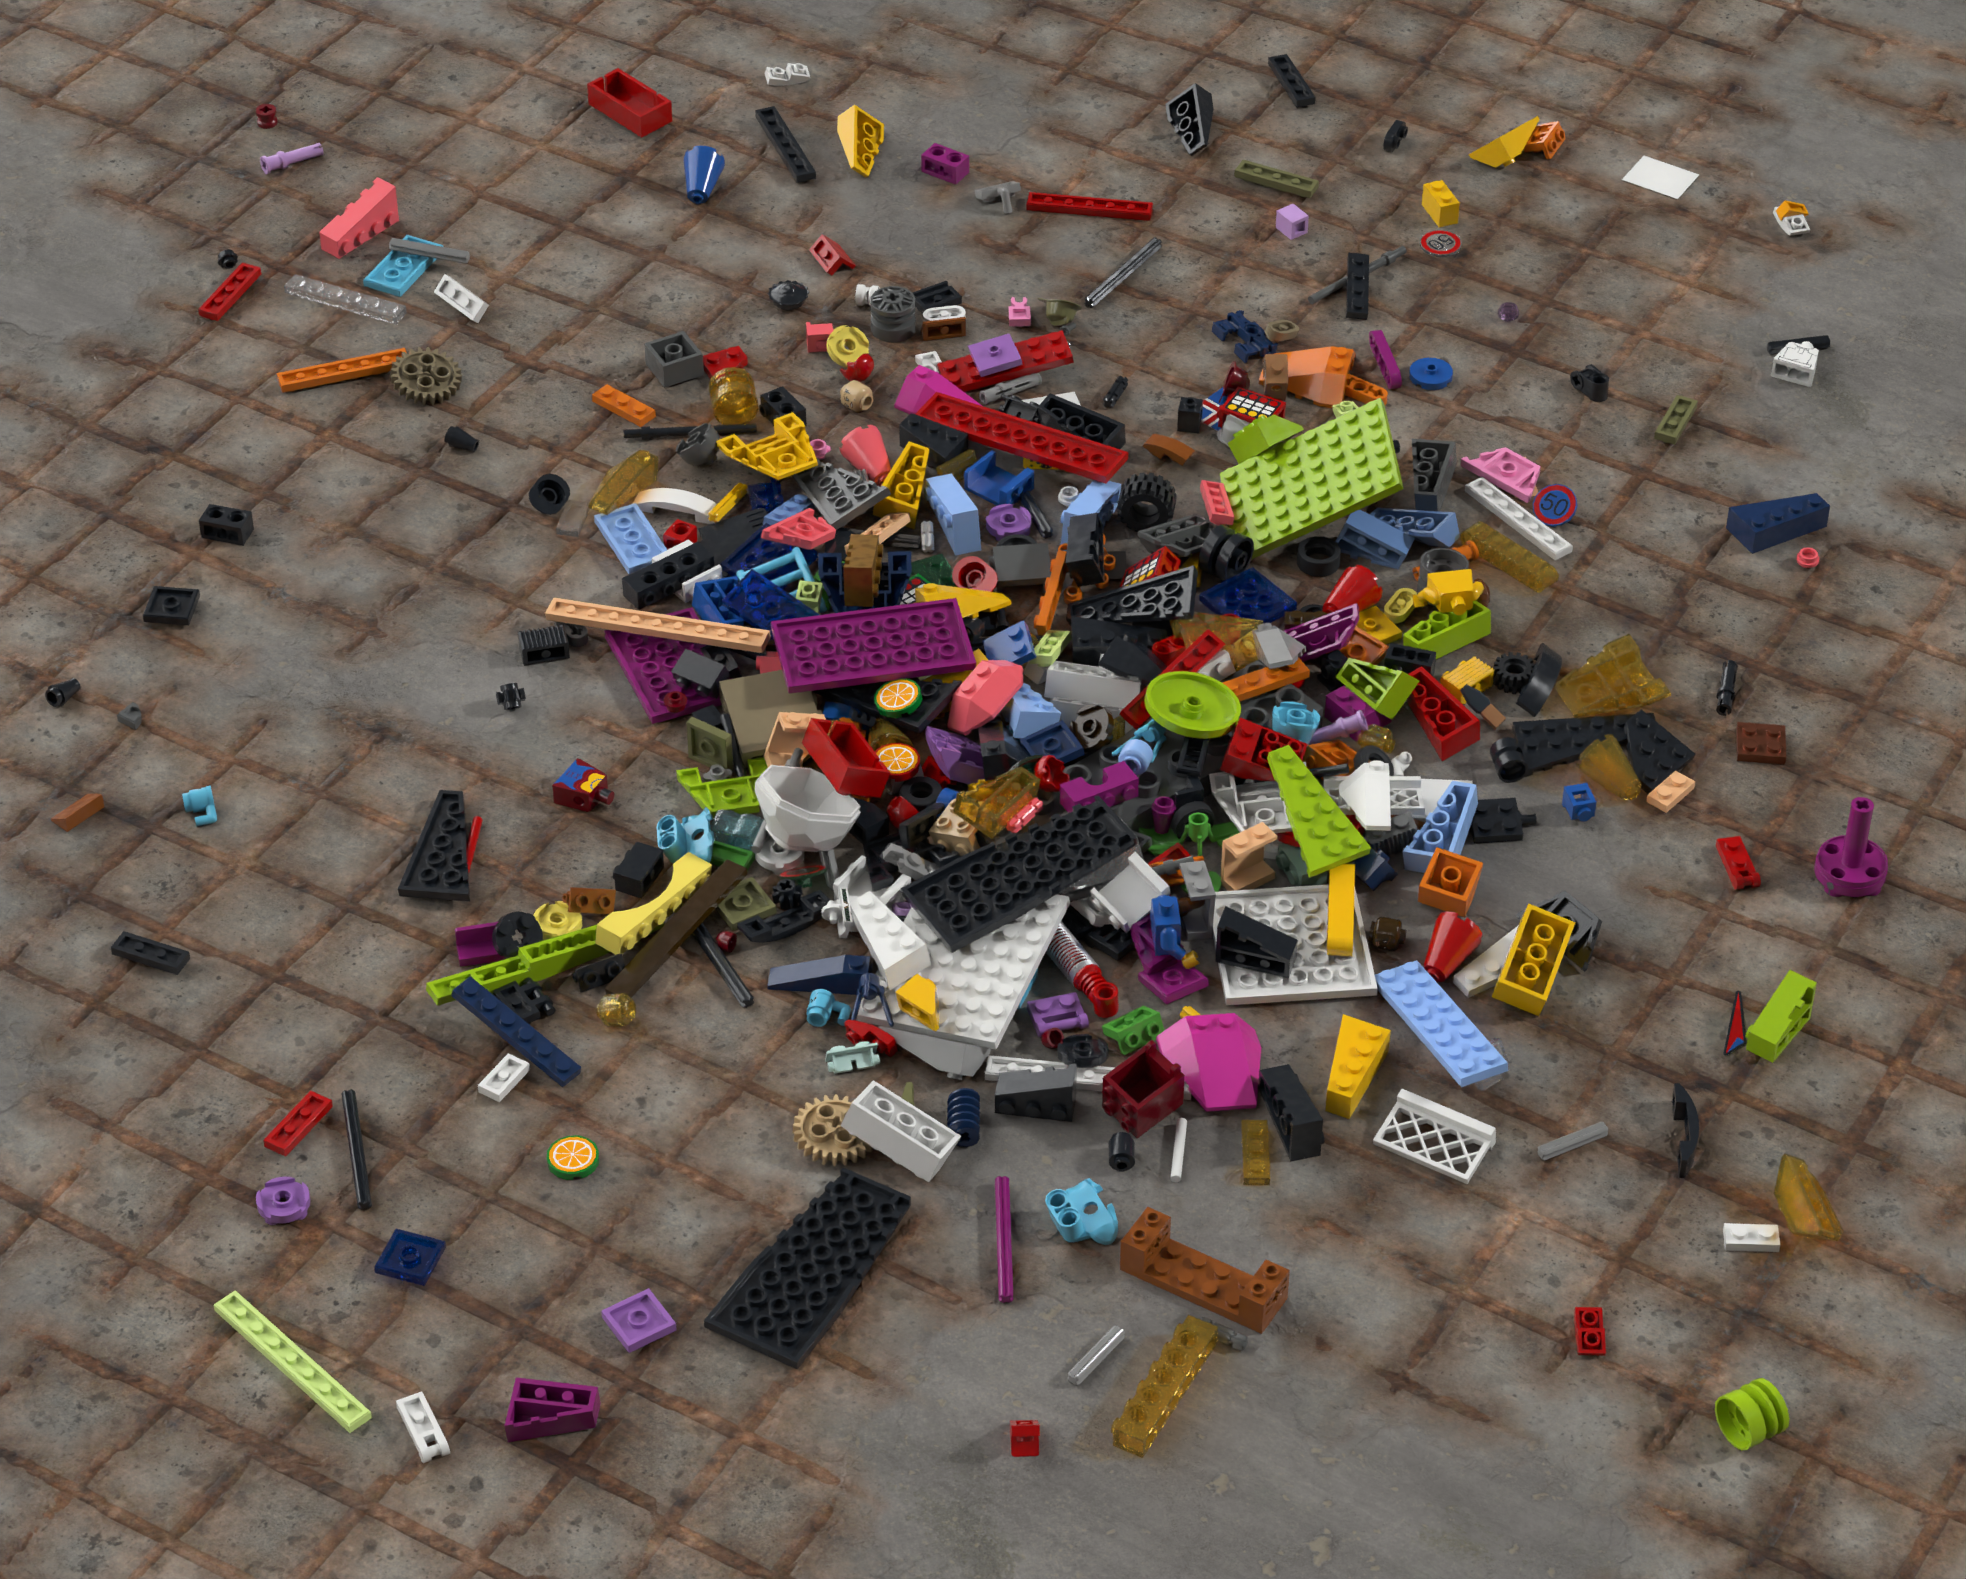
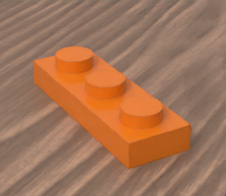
(623, 405)

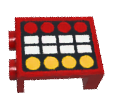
(1249, 406)
(1154, 565)

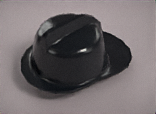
(549, 494)

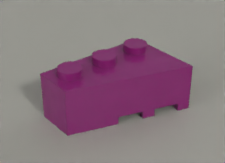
(550, 1408)

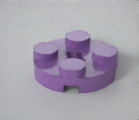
(1018, 521)
(283, 1212)

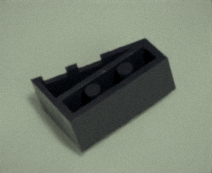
(1085, 550)
(1254, 945)
(1037, 1094)

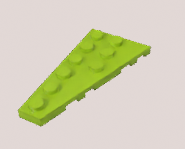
(1316, 820)

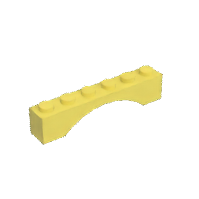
(625, 928)

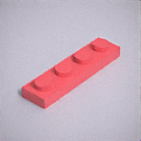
(1216, 503)

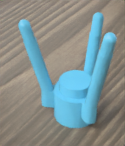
(1151, 732)

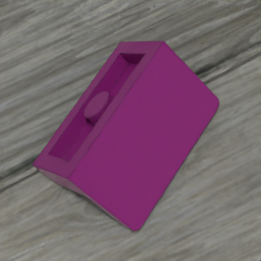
(476, 944)

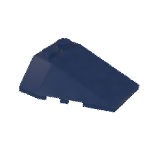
(893, 580)

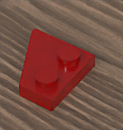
(724, 359)

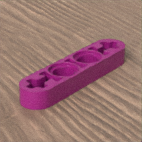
(1385, 359)

